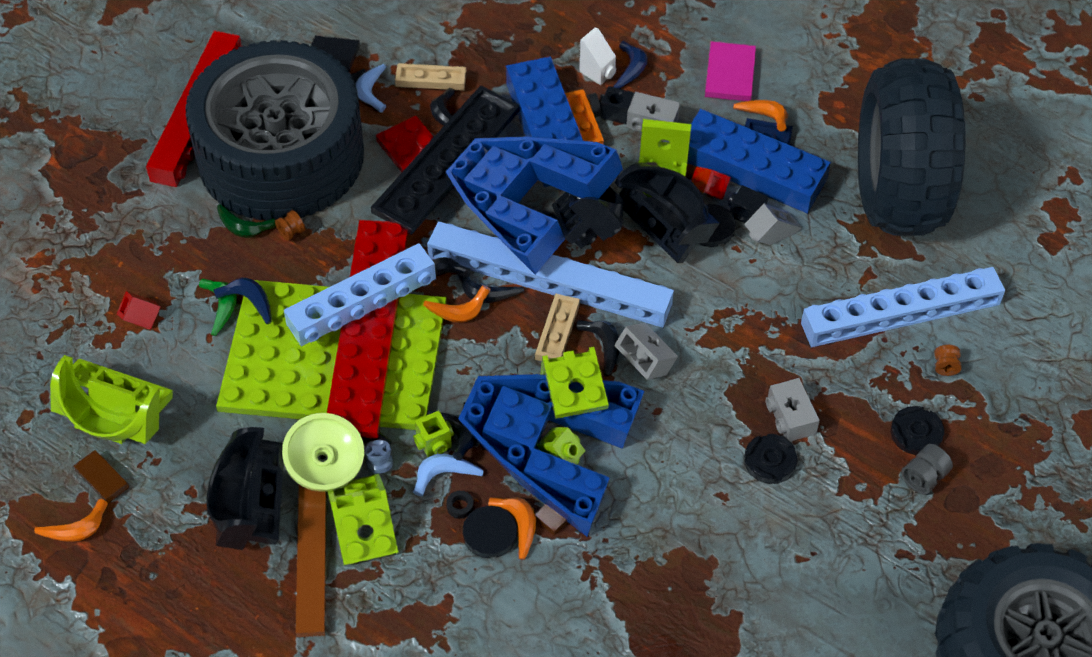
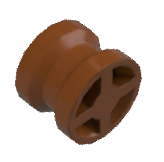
(290, 225)
(947, 360)

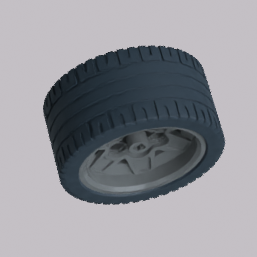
(293, 124)

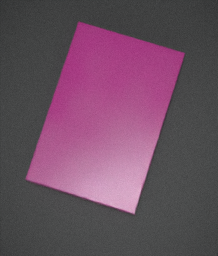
(730, 71)

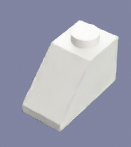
(596, 57)

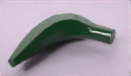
(243, 228)

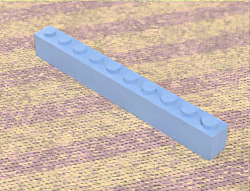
(558, 275)

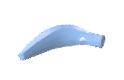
(364, 87)
(442, 463)

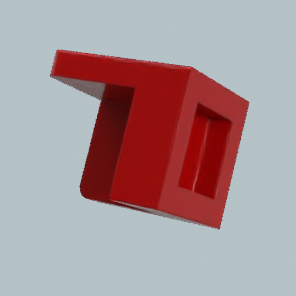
(710, 182)
(138, 310)

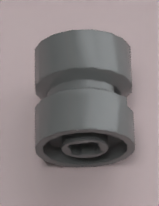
(926, 468)

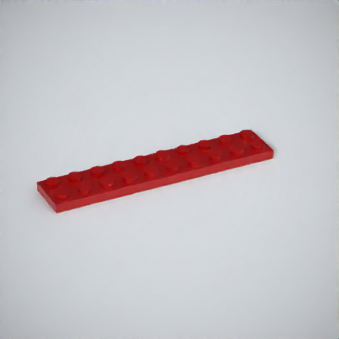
(366, 342)

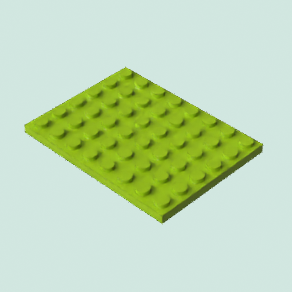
(282, 379)

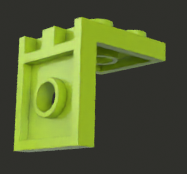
(670, 154)
(574, 368)
(361, 504)

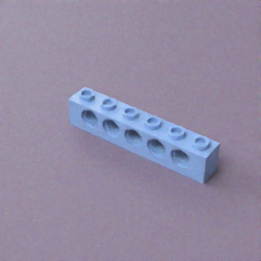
(360, 294)

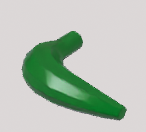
(225, 306)

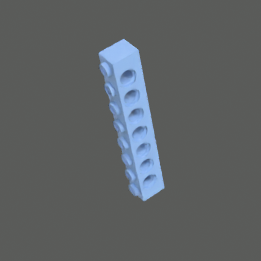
(902, 306)

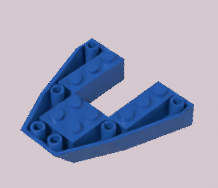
(500, 171)
(509, 420)

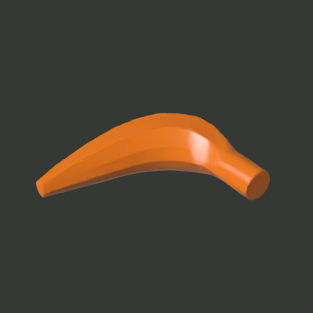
(767, 108)
(462, 312)
(525, 519)
(78, 530)

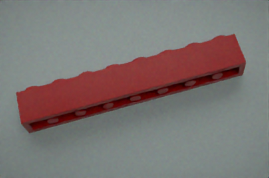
(175, 148)

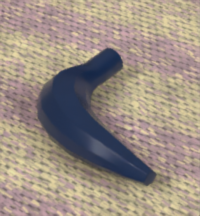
(637, 64)
(251, 290)

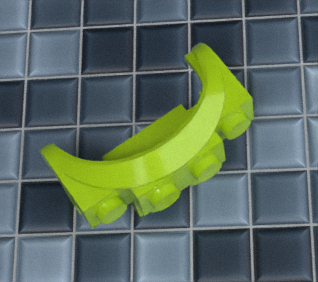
(115, 403)

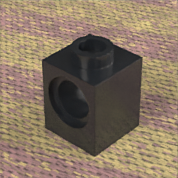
(615, 104)
(746, 203)

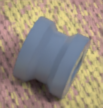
(378, 456)

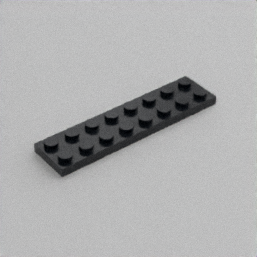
(425, 179)

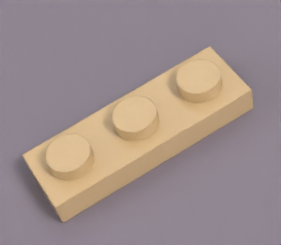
(430, 76)
(557, 327)

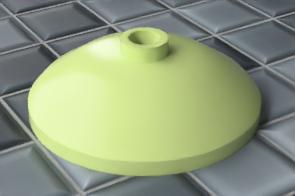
(326, 436)

